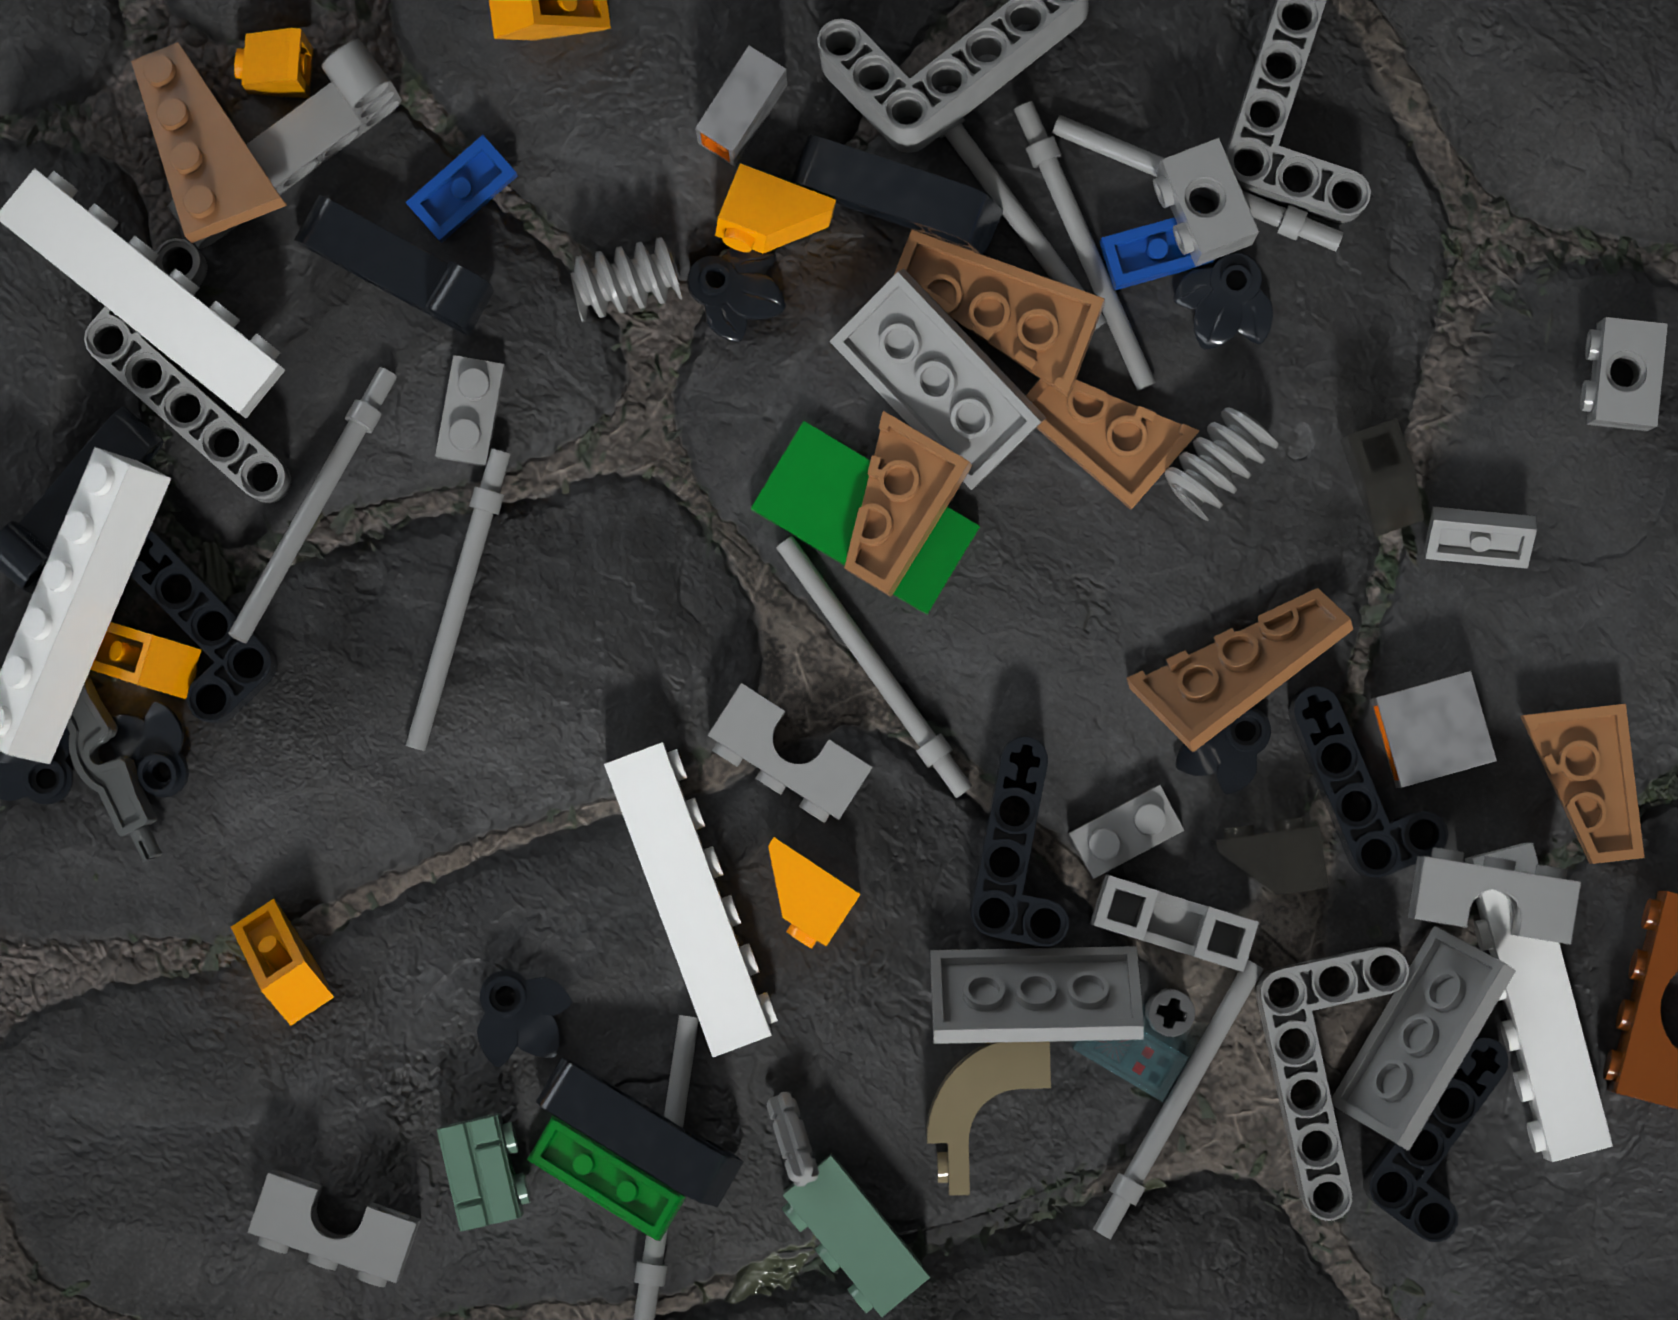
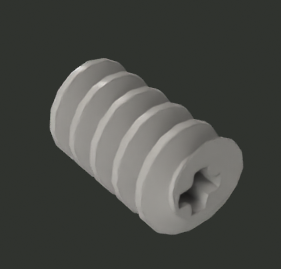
(624, 279)
(1218, 460)

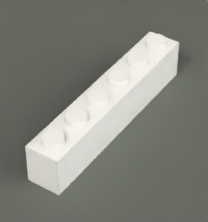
(141, 293)
(75, 602)
(689, 900)
(1542, 1028)

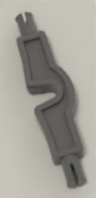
(115, 780)

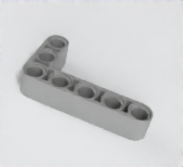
(954, 67)
(324, 123)
(1264, 142)
(176, 386)
(1310, 1065)

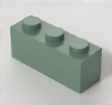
(855, 1237)

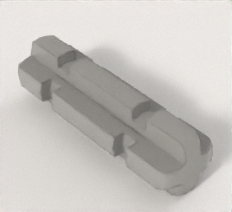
(792, 1139)

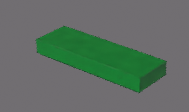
(606, 1178)

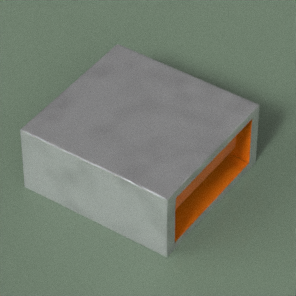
(741, 105)
(1433, 730)

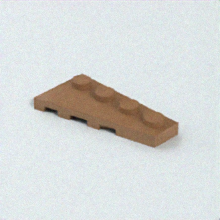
(202, 153)
(1013, 310)
(1222, 681)

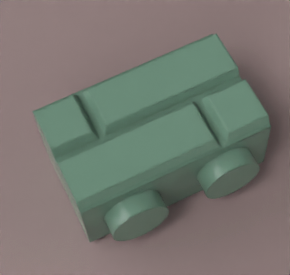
(482, 1171)

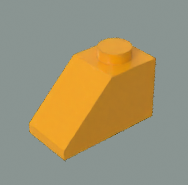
(547, 18)
(275, 63)
(769, 212)
(147, 660)
(809, 896)
(281, 962)

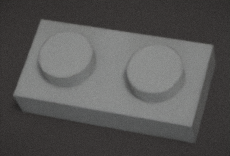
(470, 410)
(1480, 537)
(1126, 831)

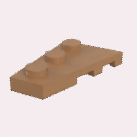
(1110, 438)
(902, 502)
(1593, 776)

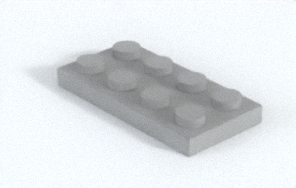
(937, 376)
(1036, 995)
(1422, 1037)

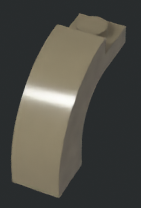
(968, 1087)

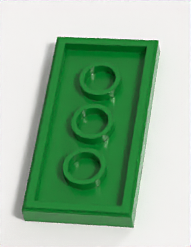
(818, 498)

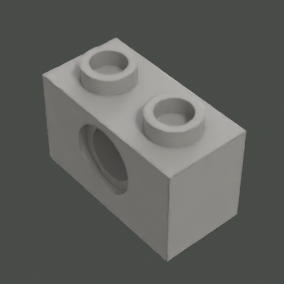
(1208, 173)
(1643, 349)

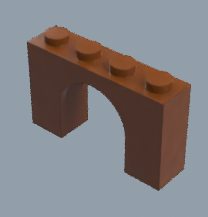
(1645, 1057)

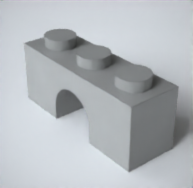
(747, 733)
(1541, 902)
(1174, 923)
(289, 1218)

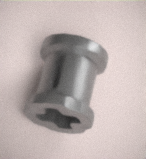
(1183, 1003)

